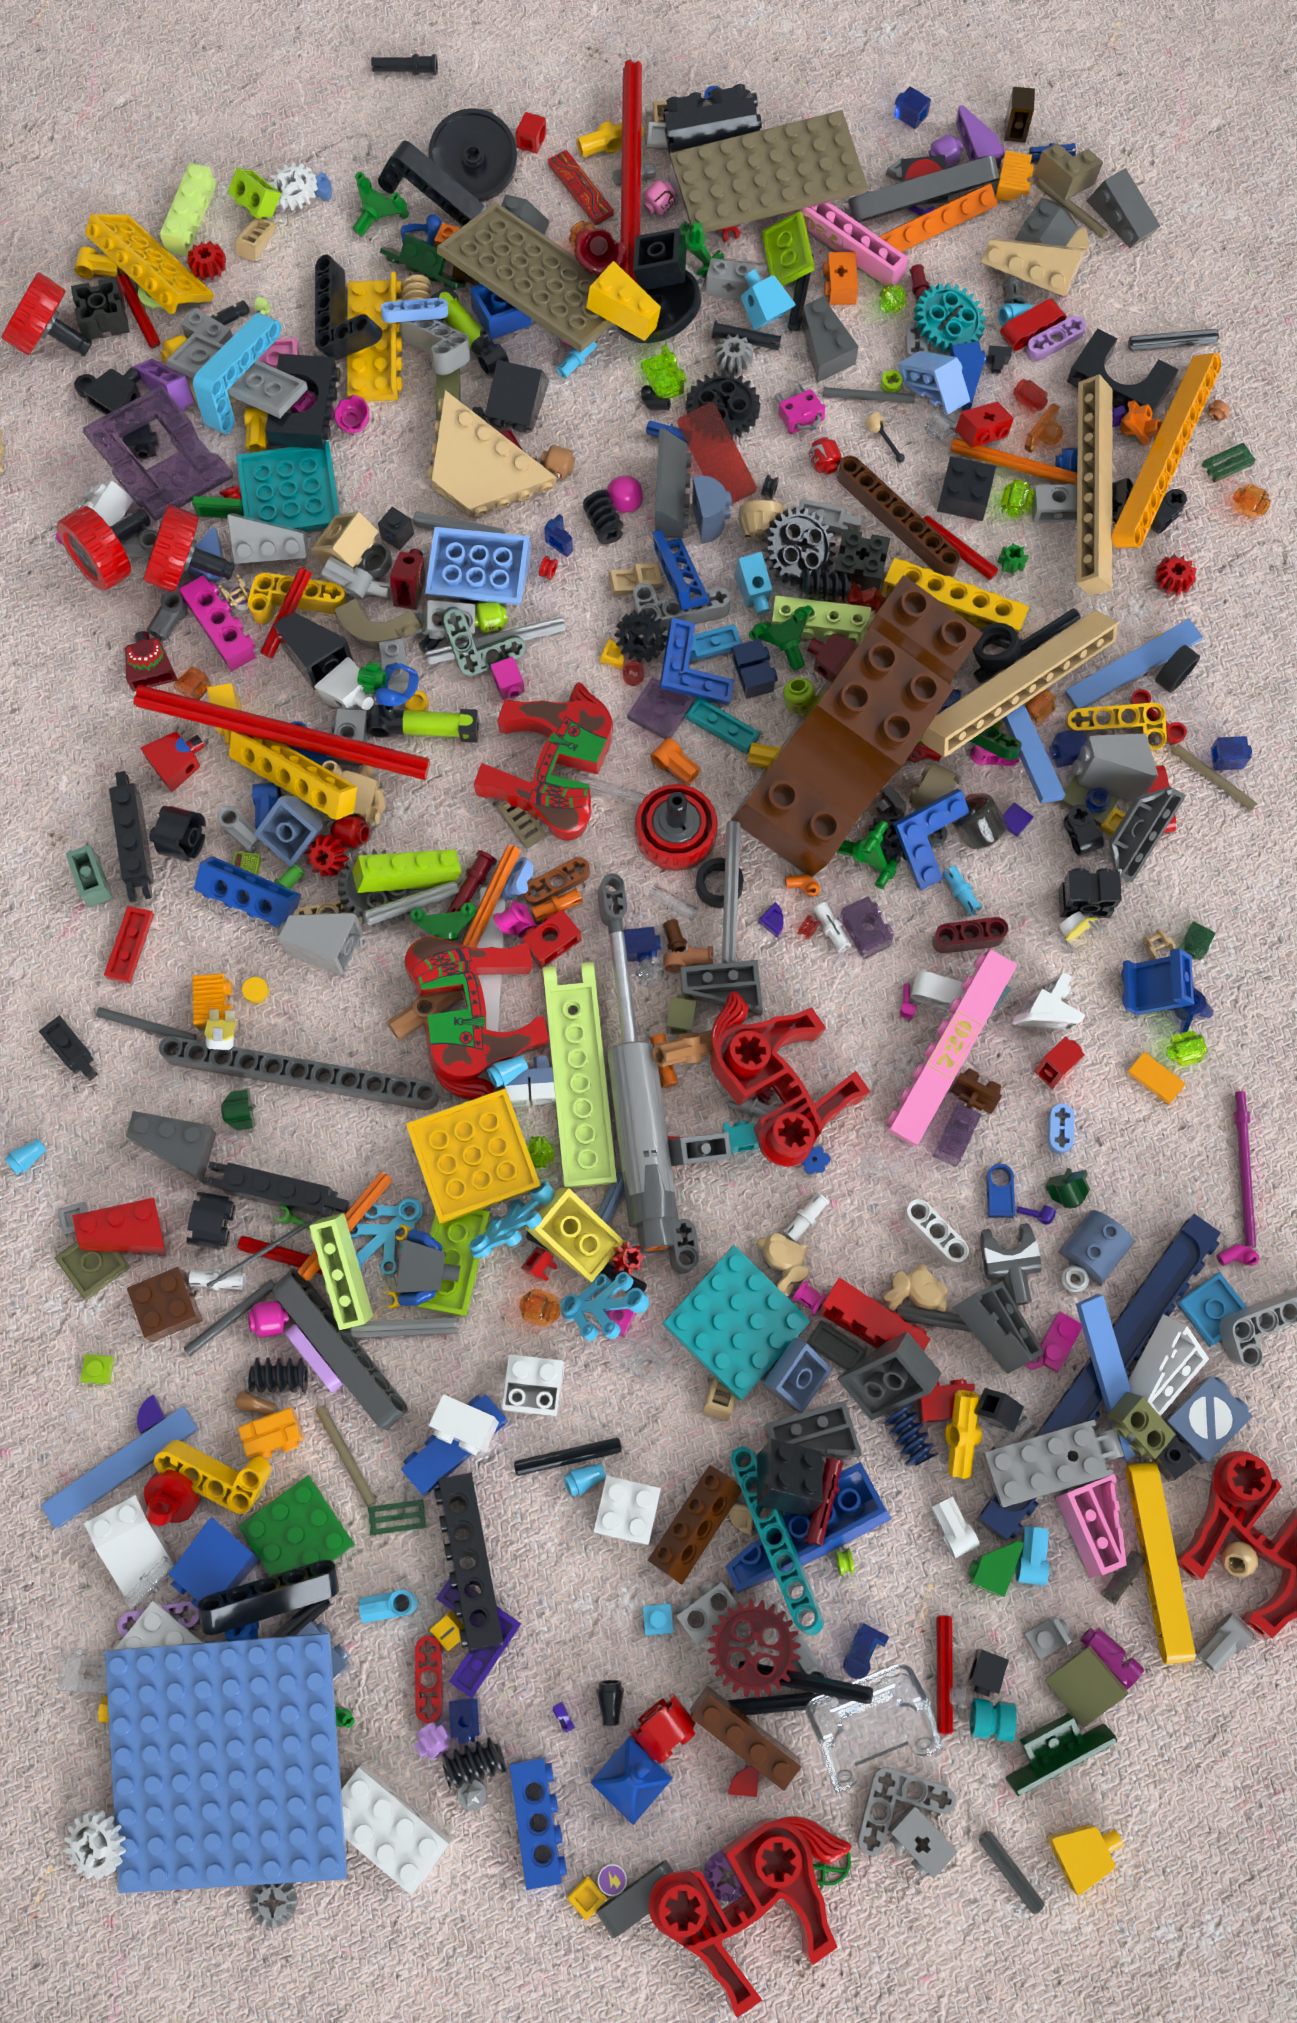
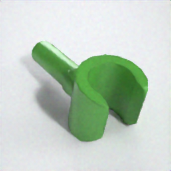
(290, 1217)

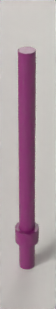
(1242, 1119)

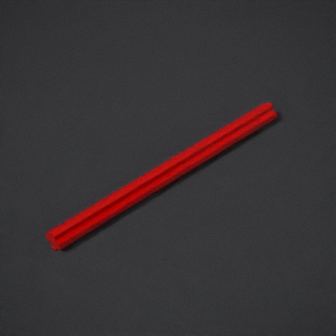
(631, 161)
(281, 732)

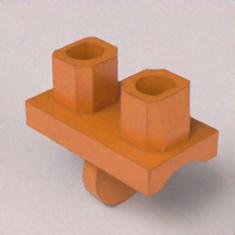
(1139, 423)

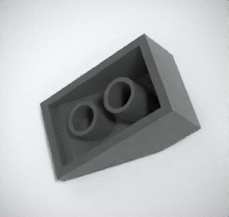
(891, 1376)

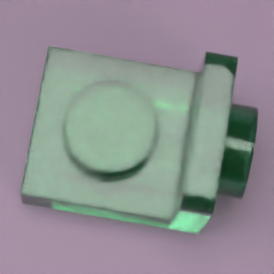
(1197, 940)

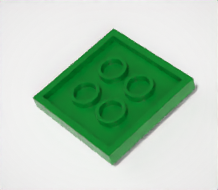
(296, 1530)

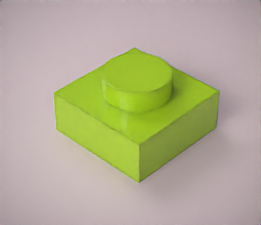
(97, 1369)

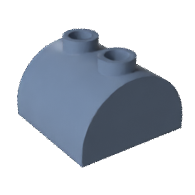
(710, 507)
(289, 828)
(1097, 1245)
(797, 1375)

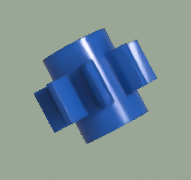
(1068, 459)

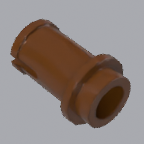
(674, 936)

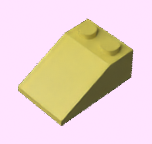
(576, 1234)

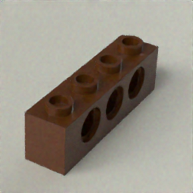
(695, 1524)

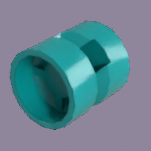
(993, 1720)

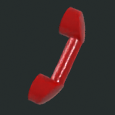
(1175, 731)

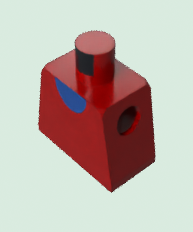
(173, 758)

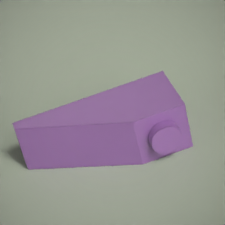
(977, 137)
(157, 374)

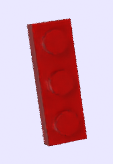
(129, 944)

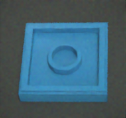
(1208, 1305)

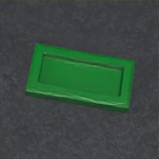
(217, 507)

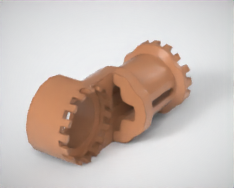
(694, 956)

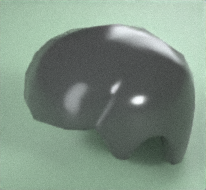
(376, 560)

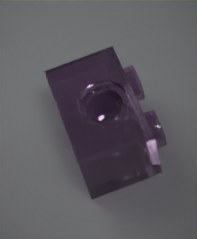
(867, 941)
(956, 1135)

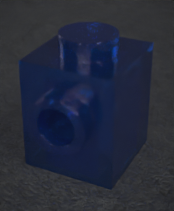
(912, 107)
(1066, 747)
(1230, 753)
(641, 943)
(465, 1719)

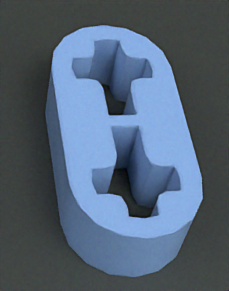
(1067, 1128)

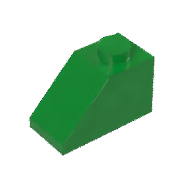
(995, 1569)

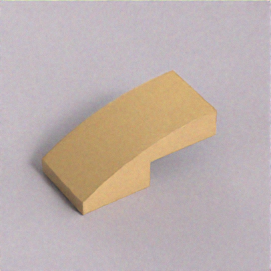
(625, 580)

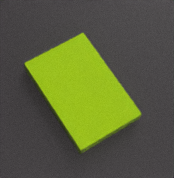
(788, 249)

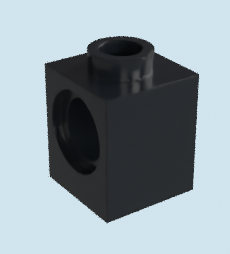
(987, 1672)

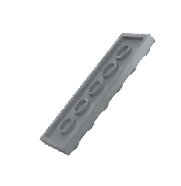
(258, 386)

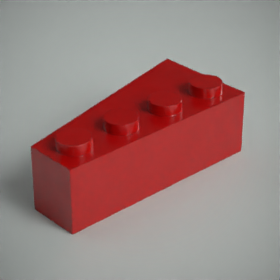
(866, 1317)

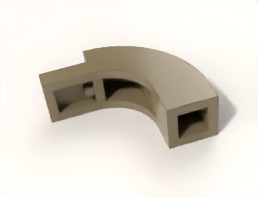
(369, 633)

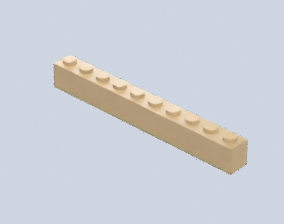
(1094, 486)
(1020, 683)

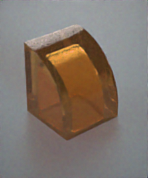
(193, 683)

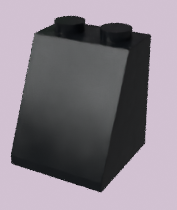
(516, 396)
(311, 646)

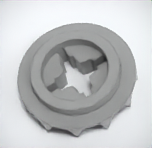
(283, 1912)

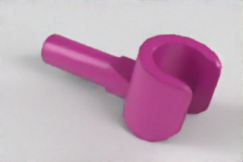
(907, 1010)

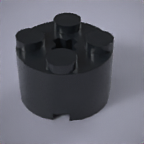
(178, 833)
(210, 1220)

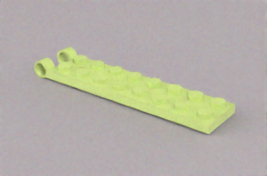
(580, 1080)

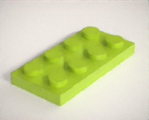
(455, 1241)

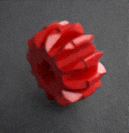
(206, 260)
(1175, 575)
(327, 845)

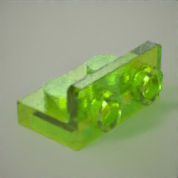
(664, 374)

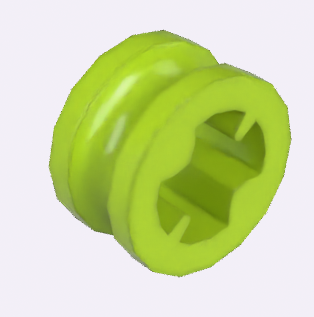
(887, 377)
(844, 1561)

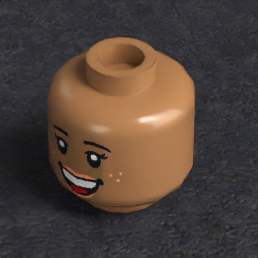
(558, 461)

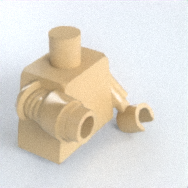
(369, 797)

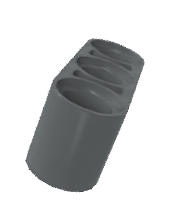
(631, 1904)

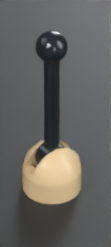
(875, 424)

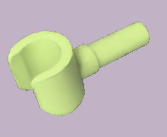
(262, 305)

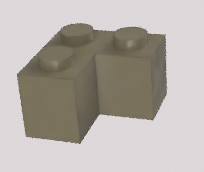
(1068, 173)

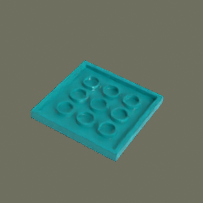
(289, 487)
(736, 1322)

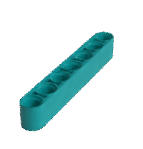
(780, 1552)

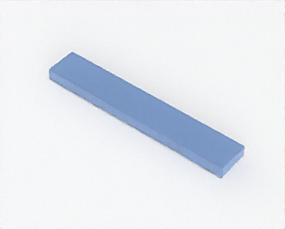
(1132, 665)
(1034, 756)
(1105, 1356)
(118, 1468)

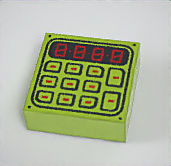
(247, 861)

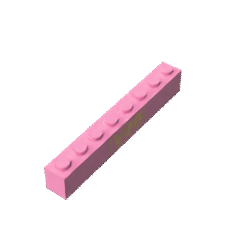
(848, 235)
(951, 1047)

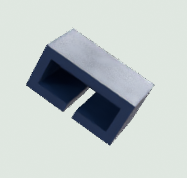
(754, 668)

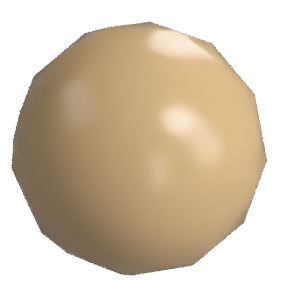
(1239, 1559)

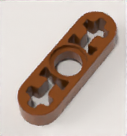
(576, 879)

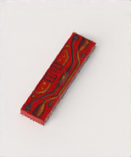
(580, 187)

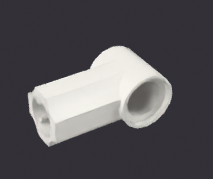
(957, 1534)

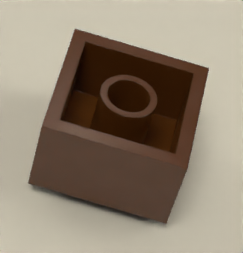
(164, 1304)

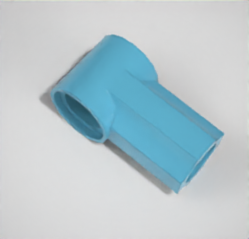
(1032, 1564)
(385, 1606)

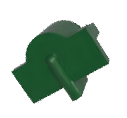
(238, 1110)
(1069, 1188)

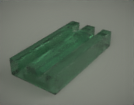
(1213, 470)
(380, 1508)

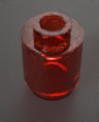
(1030, 395)

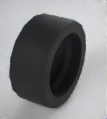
(1003, 659)
(1177, 668)
(708, 898)

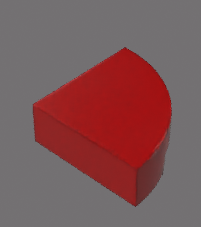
(745, 1782)

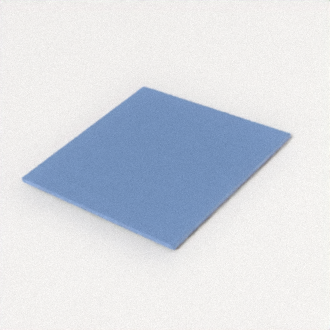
(226, 1763)

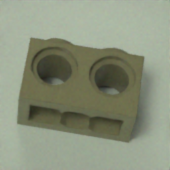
(1144, 1423)

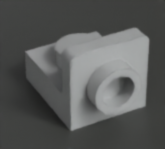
(1048, 1636)

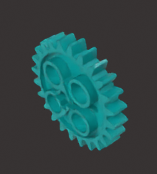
(937, 306)

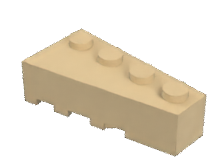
(1037, 263)

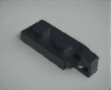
(68, 1047)

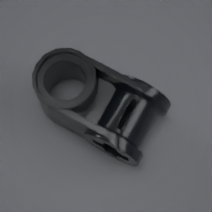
(1120, 492)
(1169, 510)
(1083, 834)

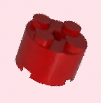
(663, 1728)

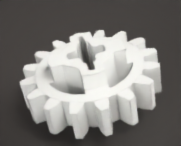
(293, 186)
(95, 1844)

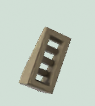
(503, 809)

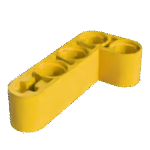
(327, 596)
(1115, 721)
(235, 1484)

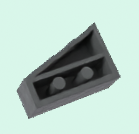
(828, 340)
(176, 1141)
(1000, 1327)

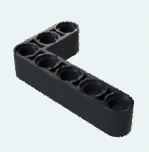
(431, 180)
(332, 333)

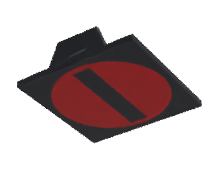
(922, 166)

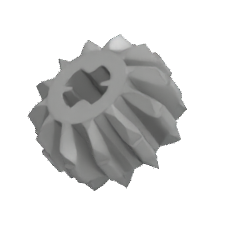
(733, 354)

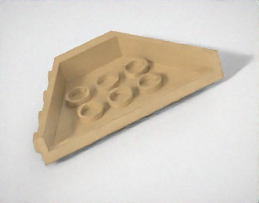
(479, 465)

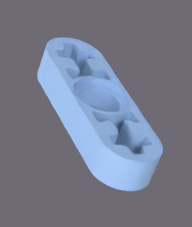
(414, 310)

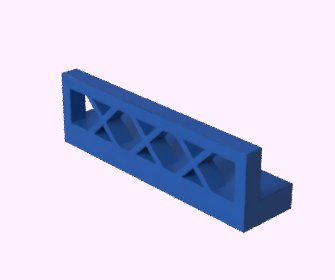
(676, 575)

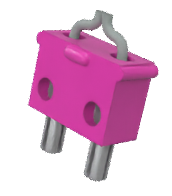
(800, 410)

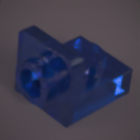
(557, 537)

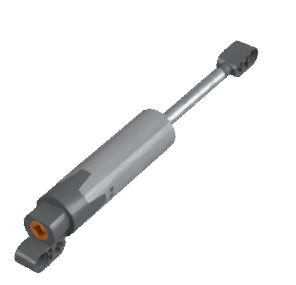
(641, 1111)

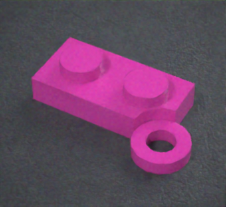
(1057, 1342)

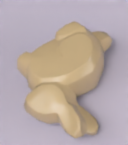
(785, 1257)
(919, 1287)

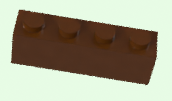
(745, 1738)

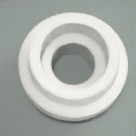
(1080, 1273)

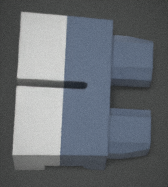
(541, 1085)

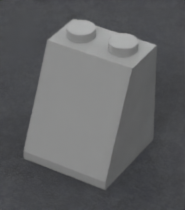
(1117, 764)
(322, 939)

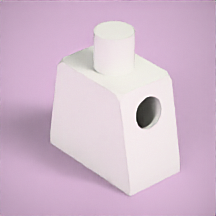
(342, 690)

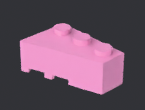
(1094, 1525)

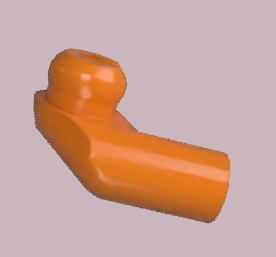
(804, 882)

